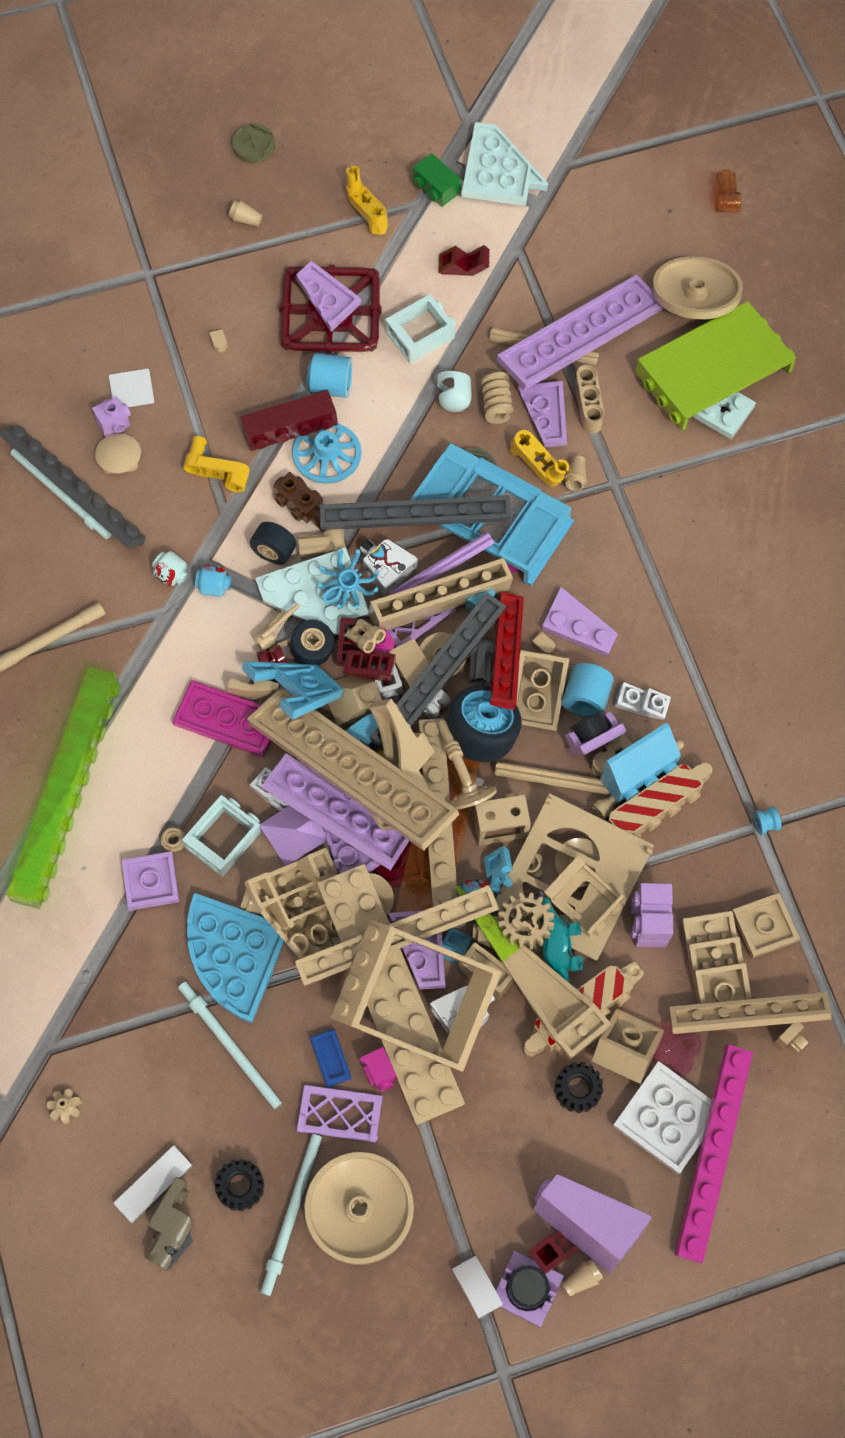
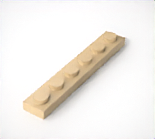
(750, 1013)

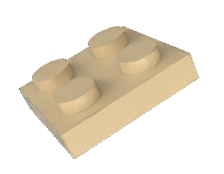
(765, 925)

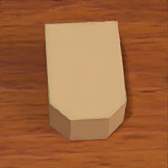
(218, 340)
(543, 644)

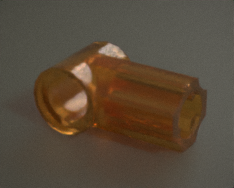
(727, 196)

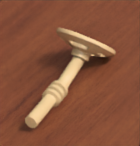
(470, 792)

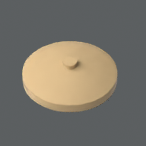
(697, 287)
(359, 1208)

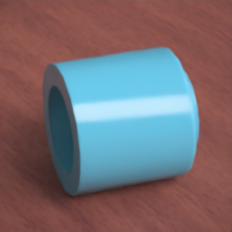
(330, 374)
(587, 689)

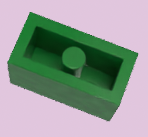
(436, 180)

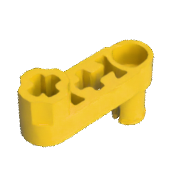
(371, 209)
(533, 448)
(233, 472)

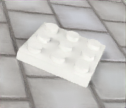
(666, 1118)

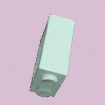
(411, 350)
(206, 855)

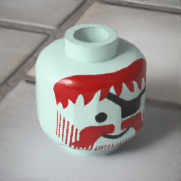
(170, 568)

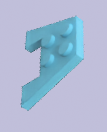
(305, 682)

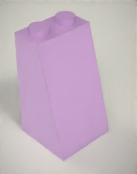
(590, 1220)

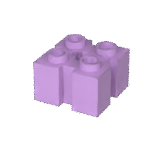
(652, 915)

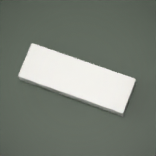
(152, 1184)

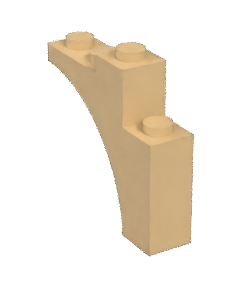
(400, 745)

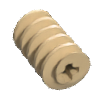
(496, 397)

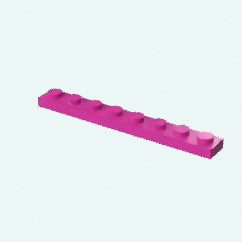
(713, 1154)

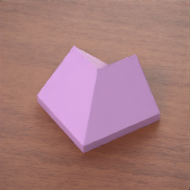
(292, 834)

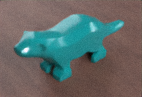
(558, 947)

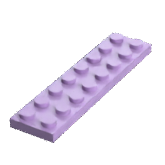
(579, 332)

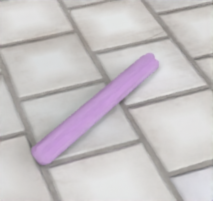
(447, 563)

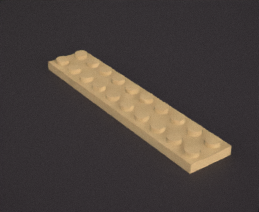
(356, 771)
(394, 1001)

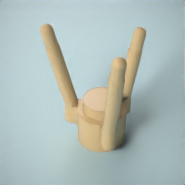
(266, 637)

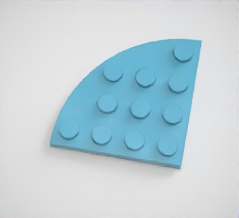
(232, 954)

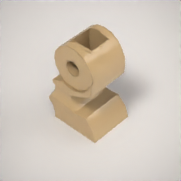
(613, 748)

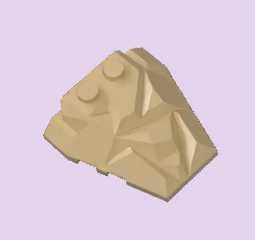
(295, 905)

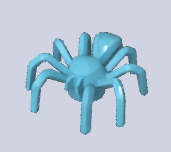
(347, 581)

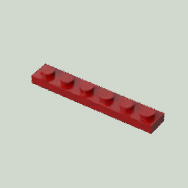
(507, 652)

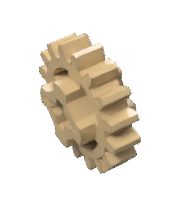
(518, 927)

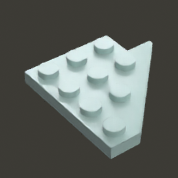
(498, 169)
(299, 585)

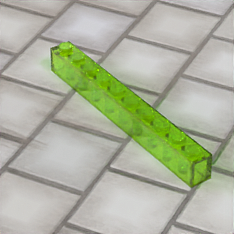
(64, 788)

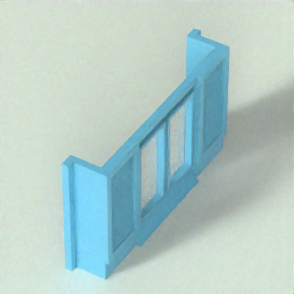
(536, 518)

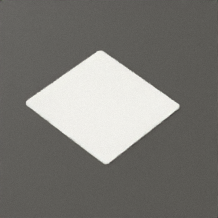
(132, 387)

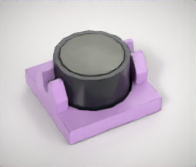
(593, 733)
(528, 1289)

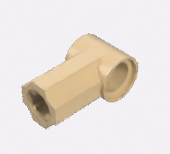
(321, 544)

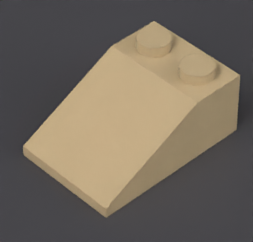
(541, 688)

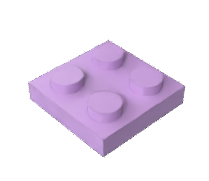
(150, 881)

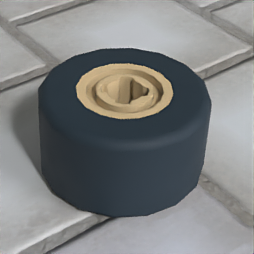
(273, 543)
(310, 651)

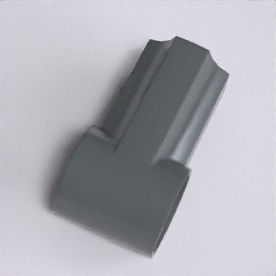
(480, 662)

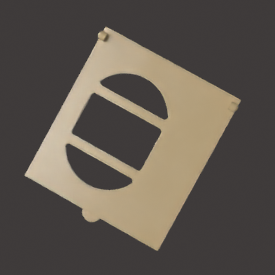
(619, 865)

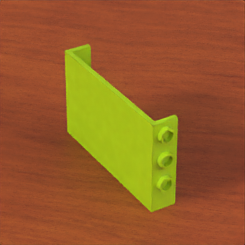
(713, 363)

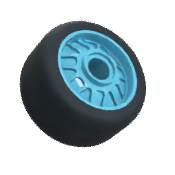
(481, 728)

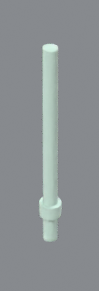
(88, 520)
(198, 1006)
(274, 1265)

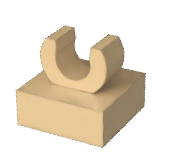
(792, 1037)

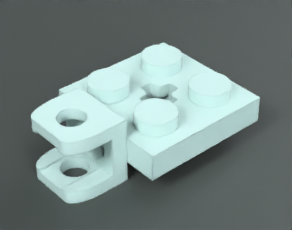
(727, 422)

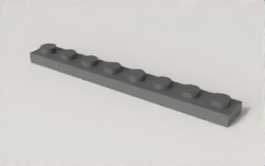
(72, 486)
(415, 512)
(447, 661)

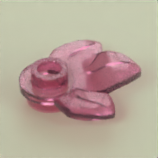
(673, 1052)

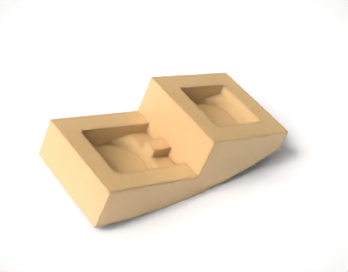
(258, 691)

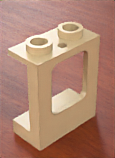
(569, 882)

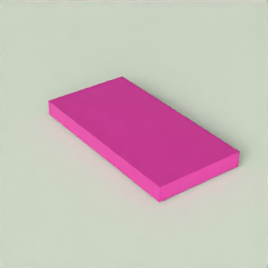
(220, 718)

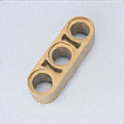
(589, 408)

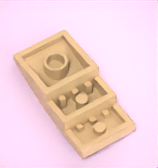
(715, 958)

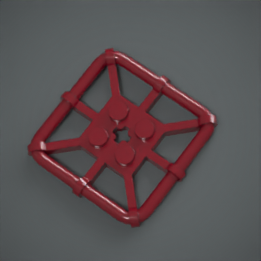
(316, 323)

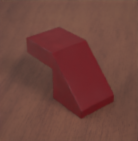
(458, 262)
(552, 1251)

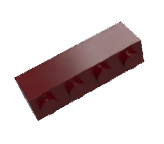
(289, 420)

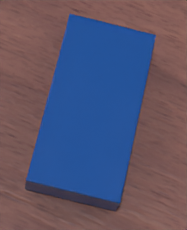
(330, 1058)

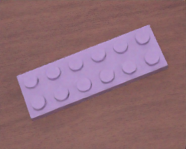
(329, 808)

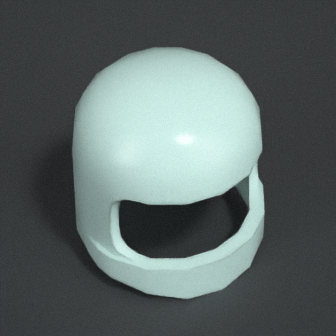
(457, 397)

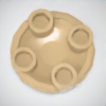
(118, 453)

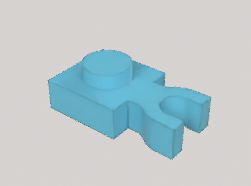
(497, 868)

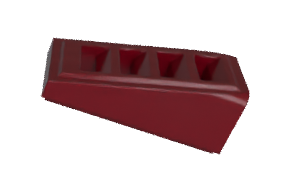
(346, 621)
(375, 674)

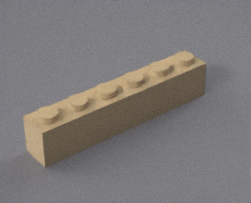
(439, 595)

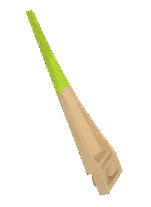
(560, 1007)

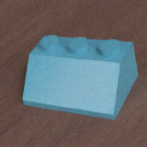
(641, 764)

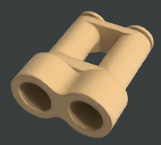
(369, 639)

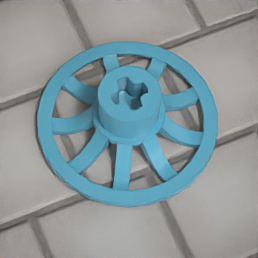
(327, 449)

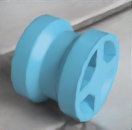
(767, 820)

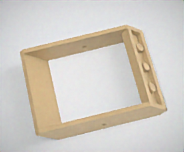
(364, 975)

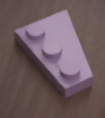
(547, 411)
(578, 624)
(424, 963)

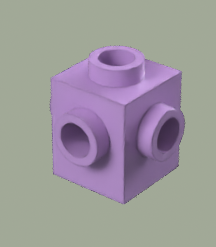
(112, 416)

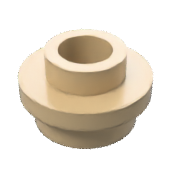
(170, 833)

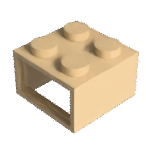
(501, 814)

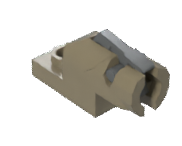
(172, 1228)

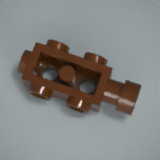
(291, 492)

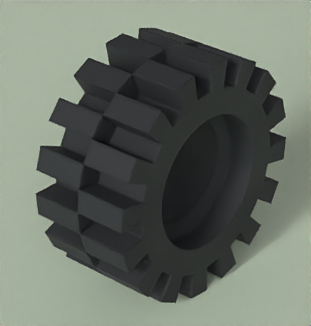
(578, 1071)
(239, 1168)

